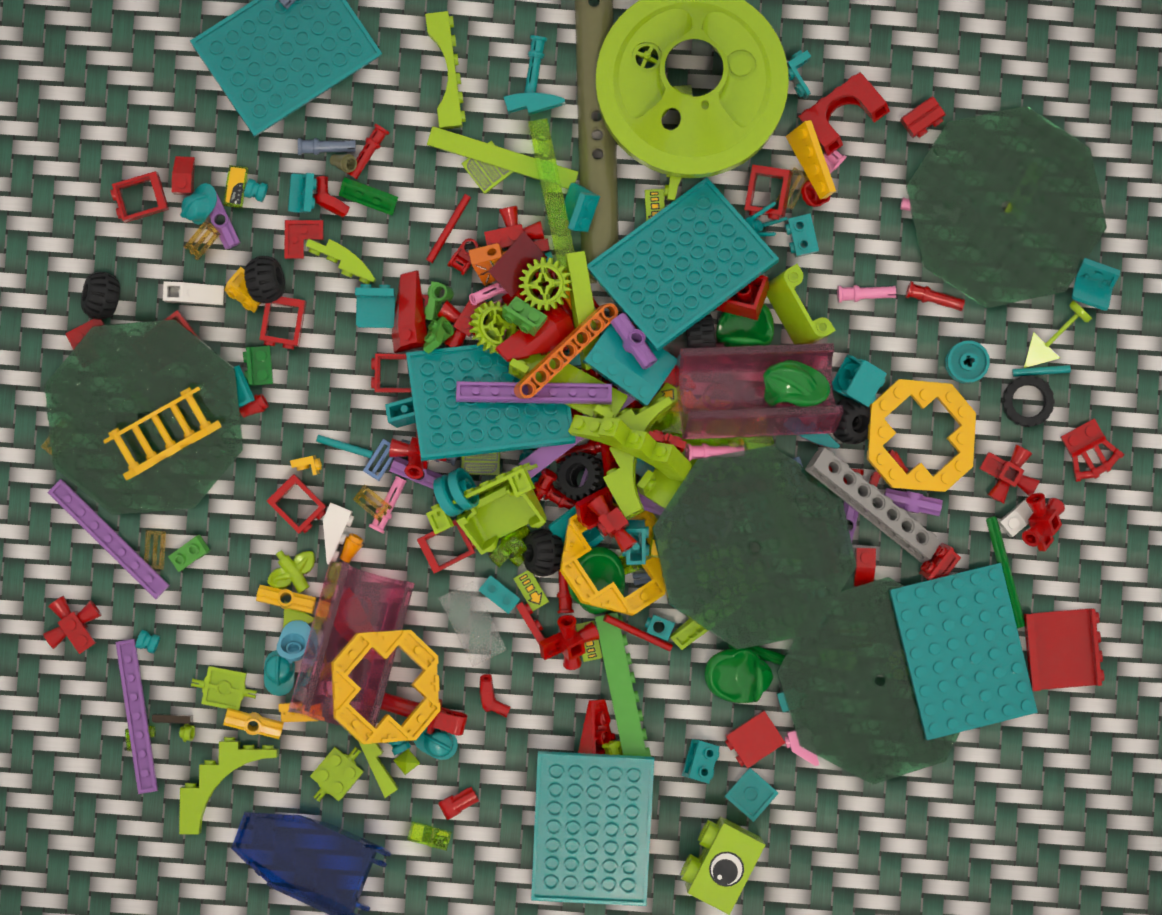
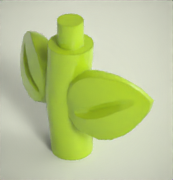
(292, 571)

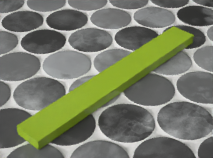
(493, 155)

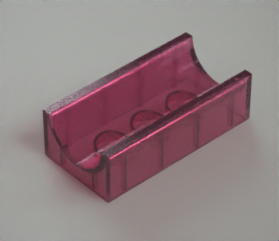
(725, 388)
(348, 605)

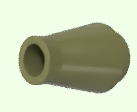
(344, 162)

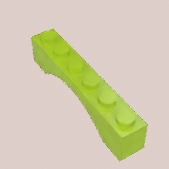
(449, 110)

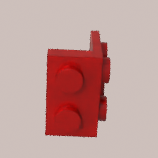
(941, 563)

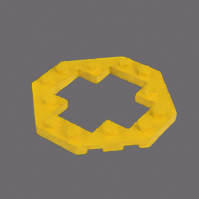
(961, 439)
(610, 596)
(346, 689)

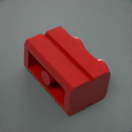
(923, 117)

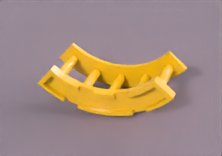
(171, 445)

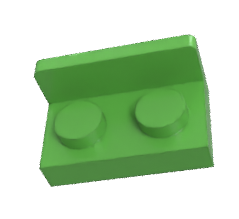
(524, 316)

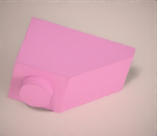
(792, 743)

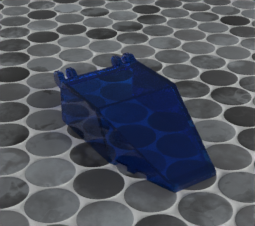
(308, 859)

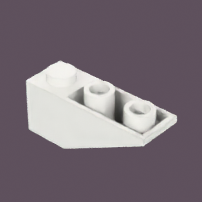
(193, 293)
(334, 526)

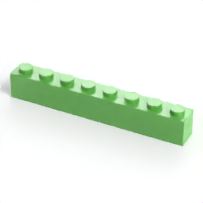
(621, 688)

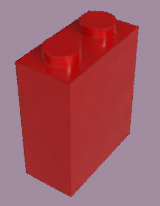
(754, 739)

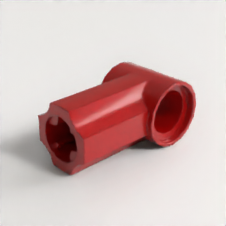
(455, 804)

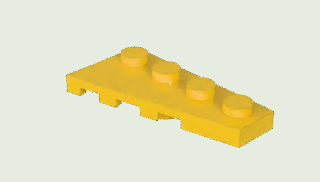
(810, 155)

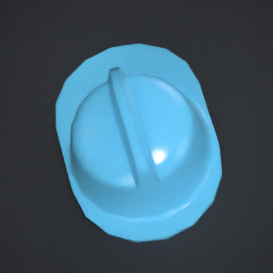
(293, 640)

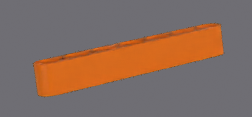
(574, 349)

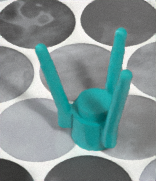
(758, 226)

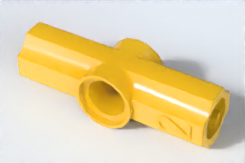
(298, 601)
(241, 720)

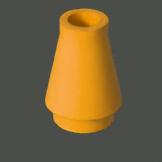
(351, 546)

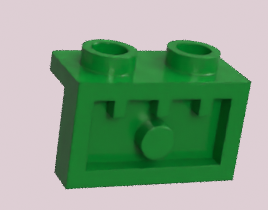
(258, 365)

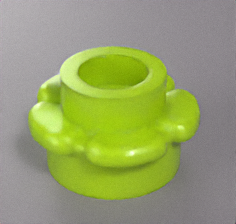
(187, 732)

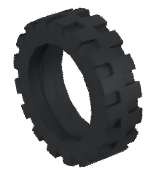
(1046, 391)

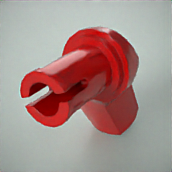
(327, 201)
(488, 697)

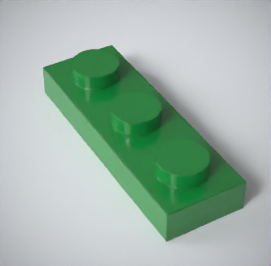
(368, 196)

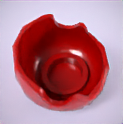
(810, 196)

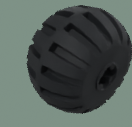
(264, 279)
(100, 295)
(853, 423)
(543, 552)

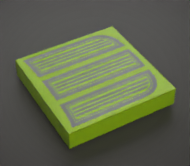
(485, 175)
(482, 464)

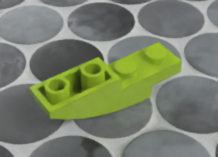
(349, 262)

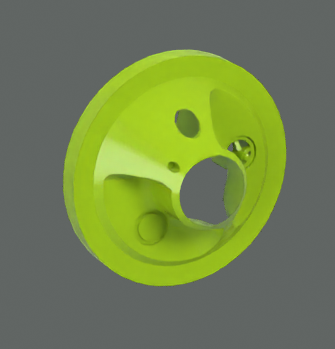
(715, 128)

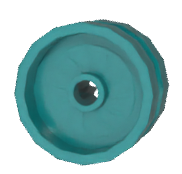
(978, 359)
(451, 488)

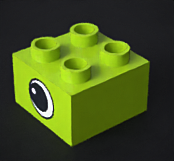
(723, 864)

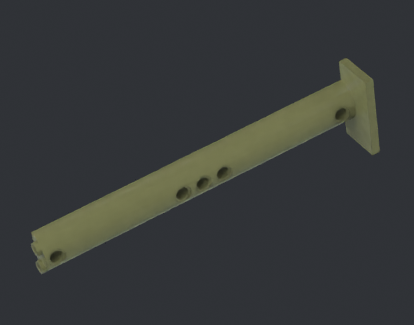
(596, 175)

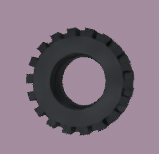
(702, 334)
(569, 471)

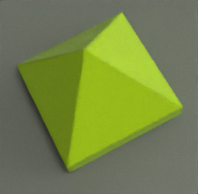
(406, 761)

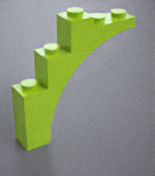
(637, 443)
(623, 480)
(195, 798)

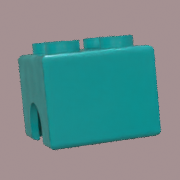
(858, 380)

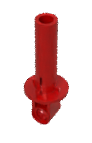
(445, 720)

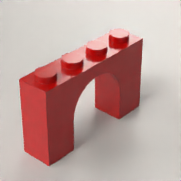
(854, 91)

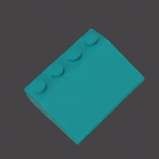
(624, 371)

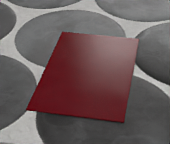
(514, 260)

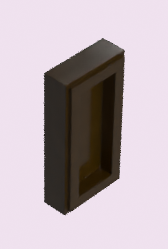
(172, 718)

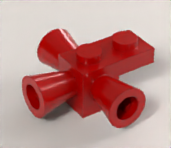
(513, 230)
(461, 322)
(415, 466)
(1009, 473)
(1043, 521)
(612, 523)
(72, 625)
(568, 642)

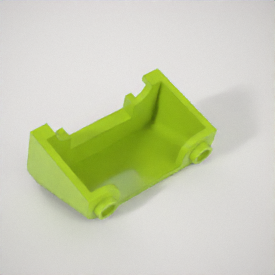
(792, 311)
(500, 514)

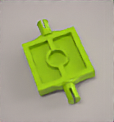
(224, 688)
(337, 774)

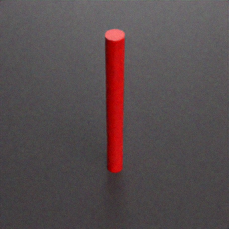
(448, 228)
(637, 632)

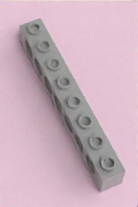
(863, 504)

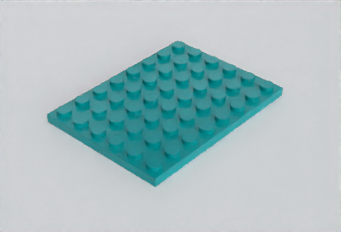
(283, 58)
(682, 263)
(476, 428)
(963, 651)
(592, 828)

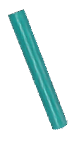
(1041, 370)
(344, 446)

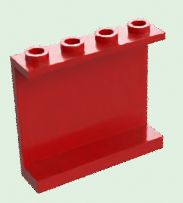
(1063, 649)

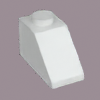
(1016, 519)

